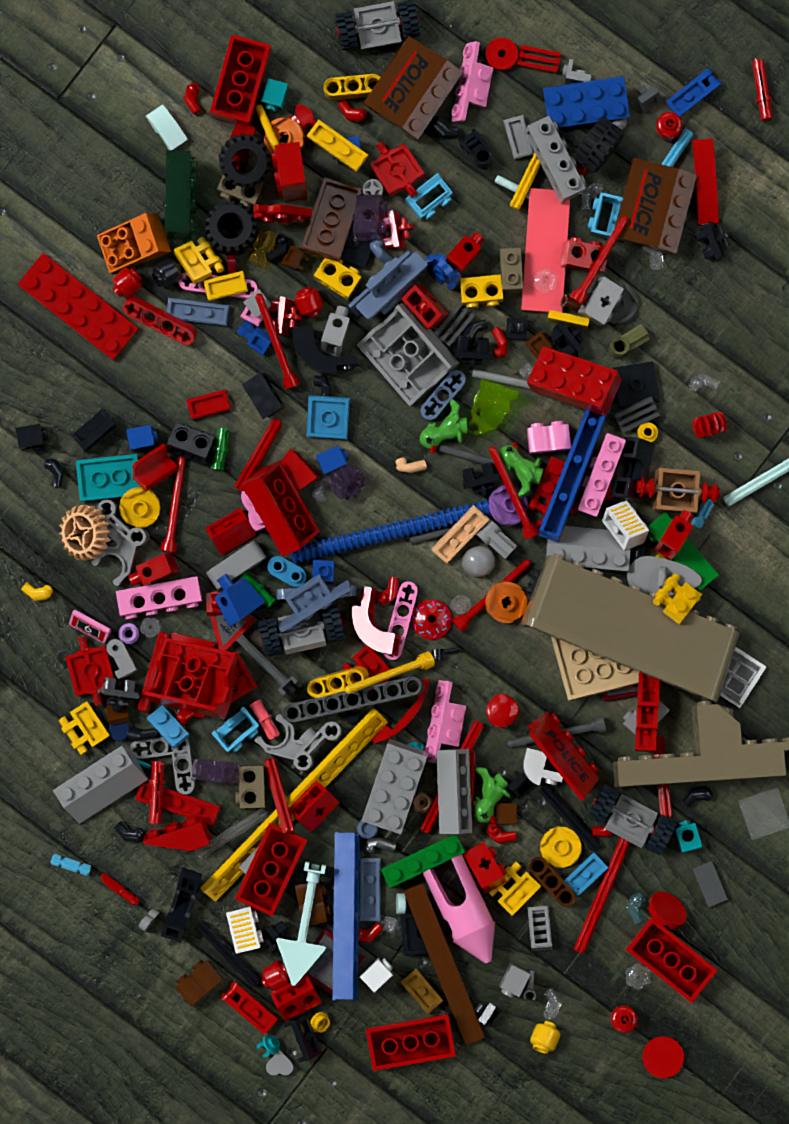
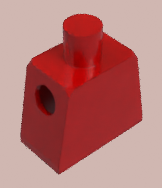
(465, 252)
(298, 470)
(674, 535)
(162, 567)

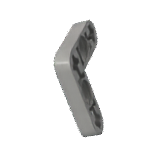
(176, 756)

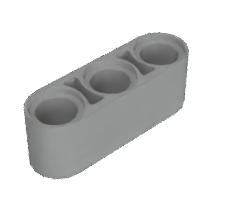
(237, 563)

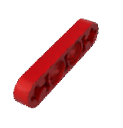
(160, 317)

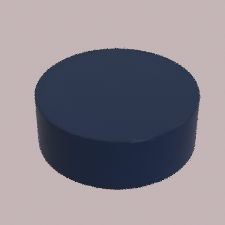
(119, 731)

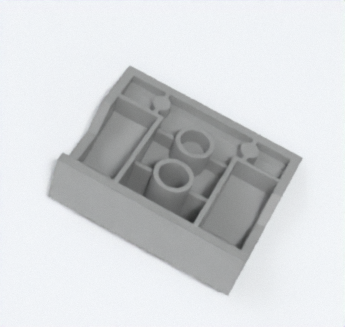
(407, 354)

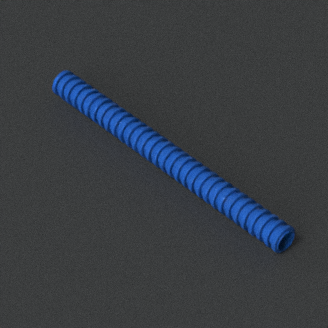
(385, 532)

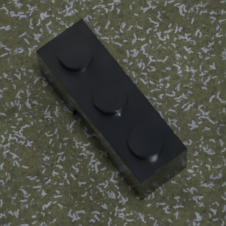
(639, 456)

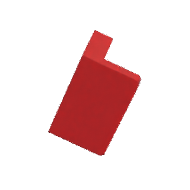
(153, 468)
(230, 531)

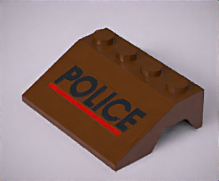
(413, 88)
(656, 205)

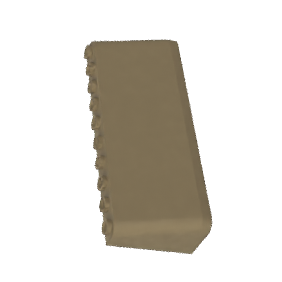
(630, 628)

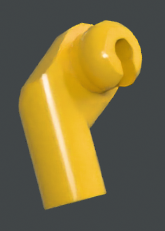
(37, 594)

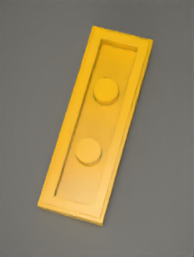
(337, 145)

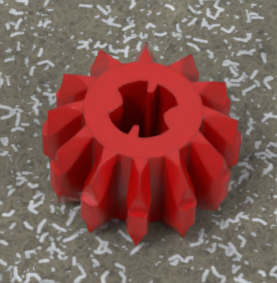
(709, 424)

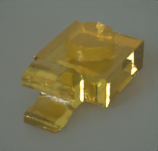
(263, 245)

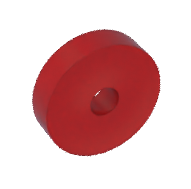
(506, 46)

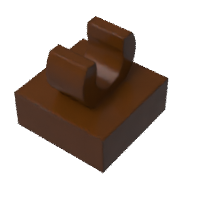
(293, 257)

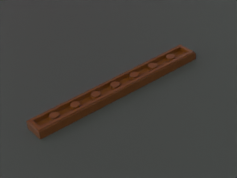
(443, 964)

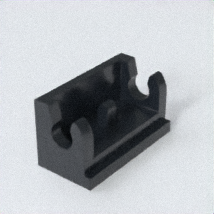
(263, 395)
(94, 430)
(305, 1037)

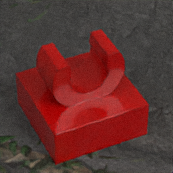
(211, 605)

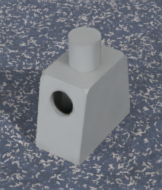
(335, 332)

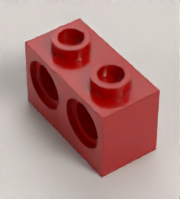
(583, 261)
(296, 999)

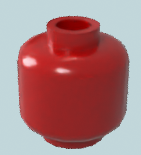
(664, 131)
(127, 282)
(308, 302)
(275, 975)
(616, 1021)

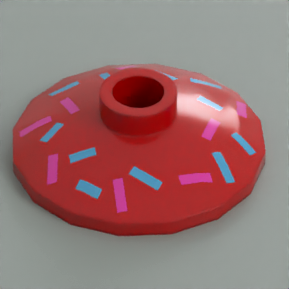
(431, 630)

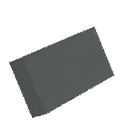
(709, 884)

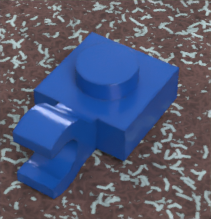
(257, 338)

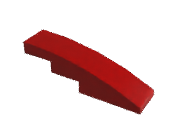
(705, 182)
(646, 713)

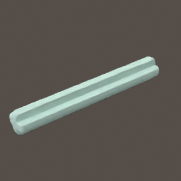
(756, 483)

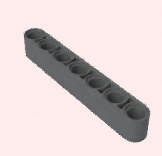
(344, 704)

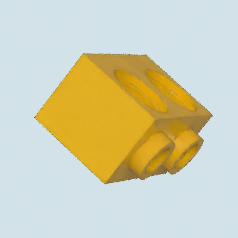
(334, 281)
(480, 284)

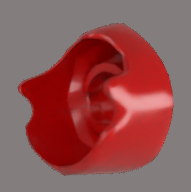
(502, 710)

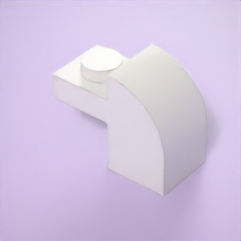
(534, 768)

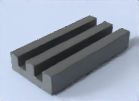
(465, 311)
(639, 421)

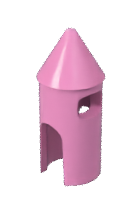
(469, 922)

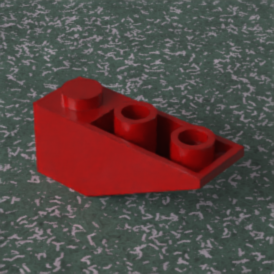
(182, 836)

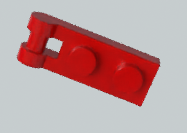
(547, 485)
(249, 1008)

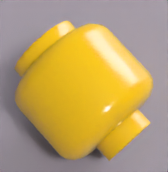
(545, 1037)

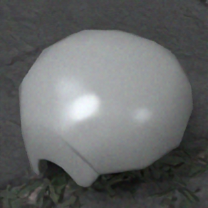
(478, 561)

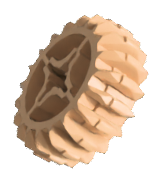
(92, 524)

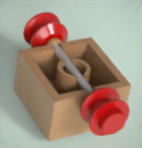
(676, 490)

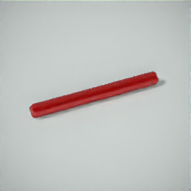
(468, 743)
(602, 895)

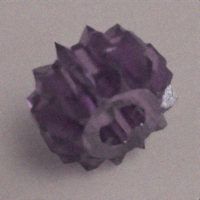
(347, 482)

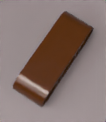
(555, 891)

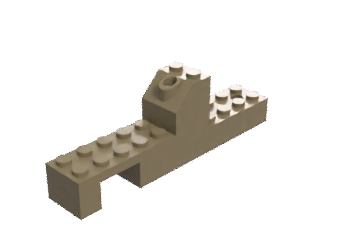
(717, 755)

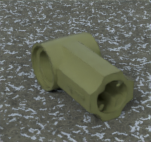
(630, 341)

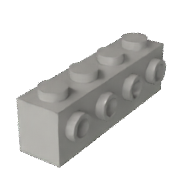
(555, 159)
(454, 791)

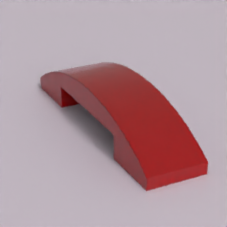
(387, 733)

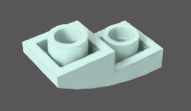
(166, 127)

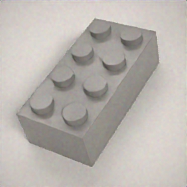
(395, 786)

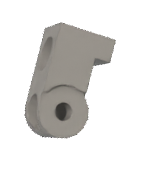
(122, 658)

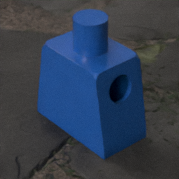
(237, 599)

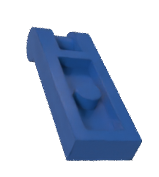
(693, 93)

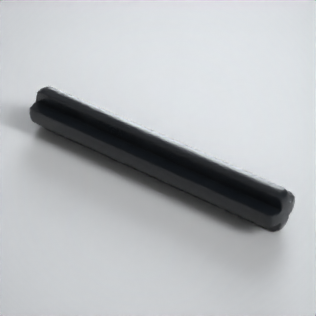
(569, 817)
(229, 954)

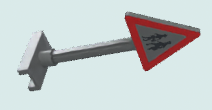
(227, 636)

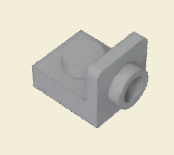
(574, 76)

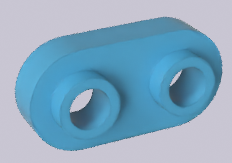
(286, 571)

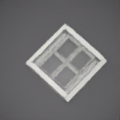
(741, 677)

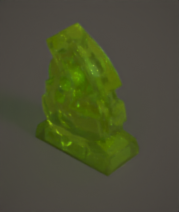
(493, 406)

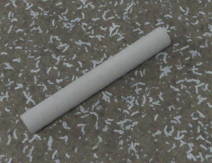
(500, 378)

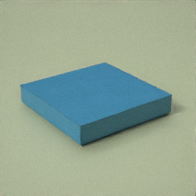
(328, 417)

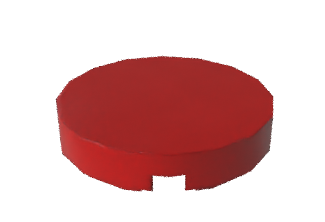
(667, 910)
(662, 1057)

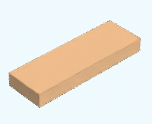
(460, 534)

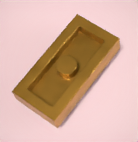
(421, 991)

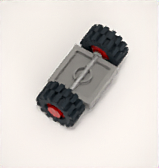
(377, 25)
(305, 636)
(631, 820)

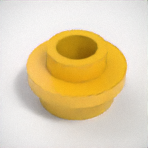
(652, 427)
(320, 1022)

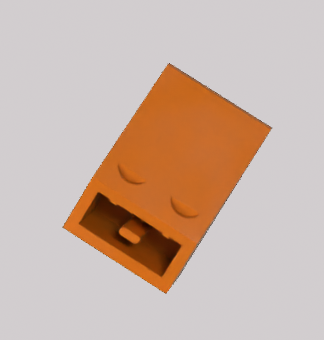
(133, 242)

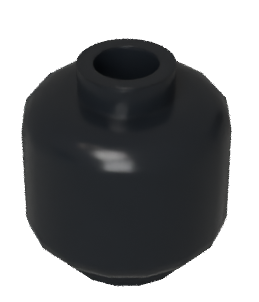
(167, 273)

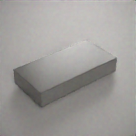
(517, 138)

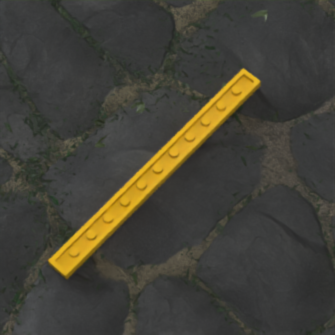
(323, 773)

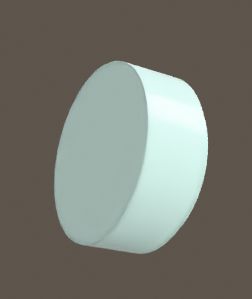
(401, 903)

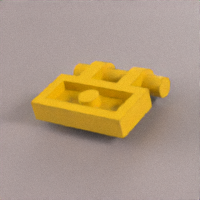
(193, 262)
(682, 602)
(90, 725)
(519, 892)

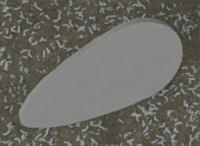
(652, 572)

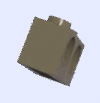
(238, 193)
(511, 270)
(256, 786)

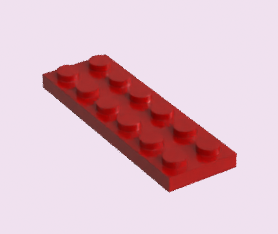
(78, 306)

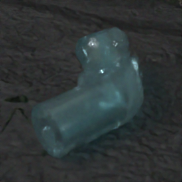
(633, 907)

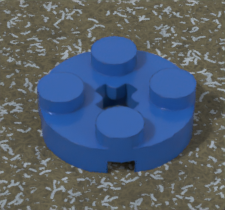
(442, 271)

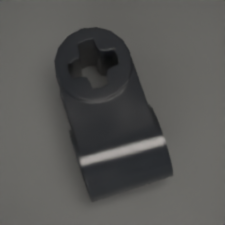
(473, 147)

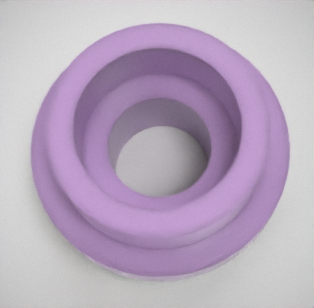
(122, 631)

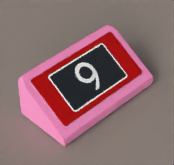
(89, 626)

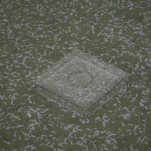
(764, 813)

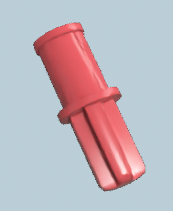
(264, 719)

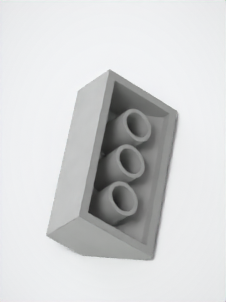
(591, 547)
(101, 784)

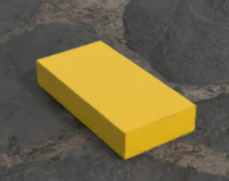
(225, 286)
(568, 319)

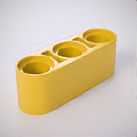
(343, 82)
(328, 684)

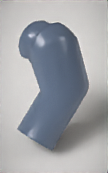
(375, 247)

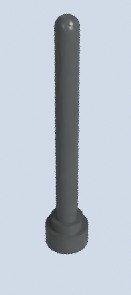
(596, 725)

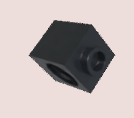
(31, 436)

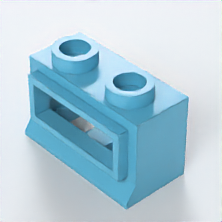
(597, 205)
(429, 210)
(232, 723)

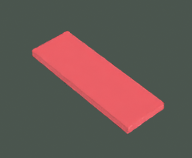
(544, 245)

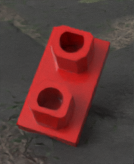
(399, 230)
(286, 316)

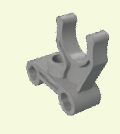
(124, 537)
(304, 747)

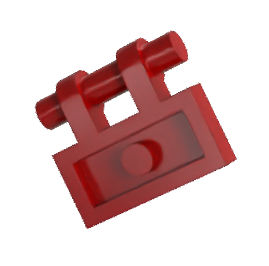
(370, 661)

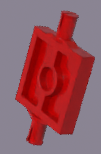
(397, 170)
(281, 213)
(89, 669)

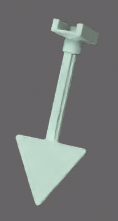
(298, 954)

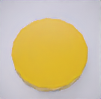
(139, 507)
(560, 847)

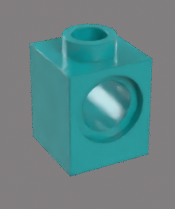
(274, 95)
(694, 843)

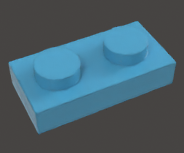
(168, 727)
(585, 874)

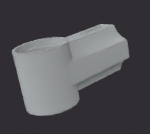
(492, 535)

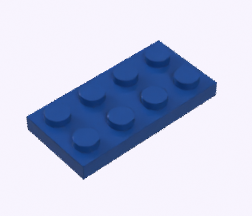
(587, 101)

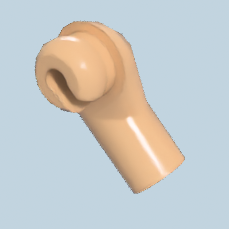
(403, 466)

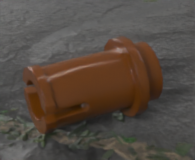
(568, 303)

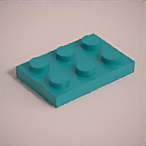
(105, 477)

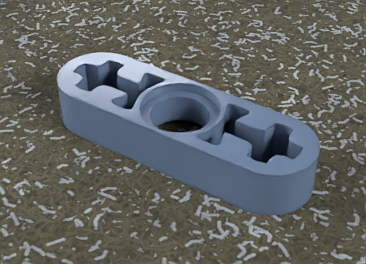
(456, 387)

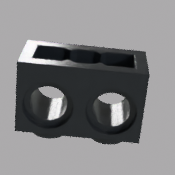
(187, 449)

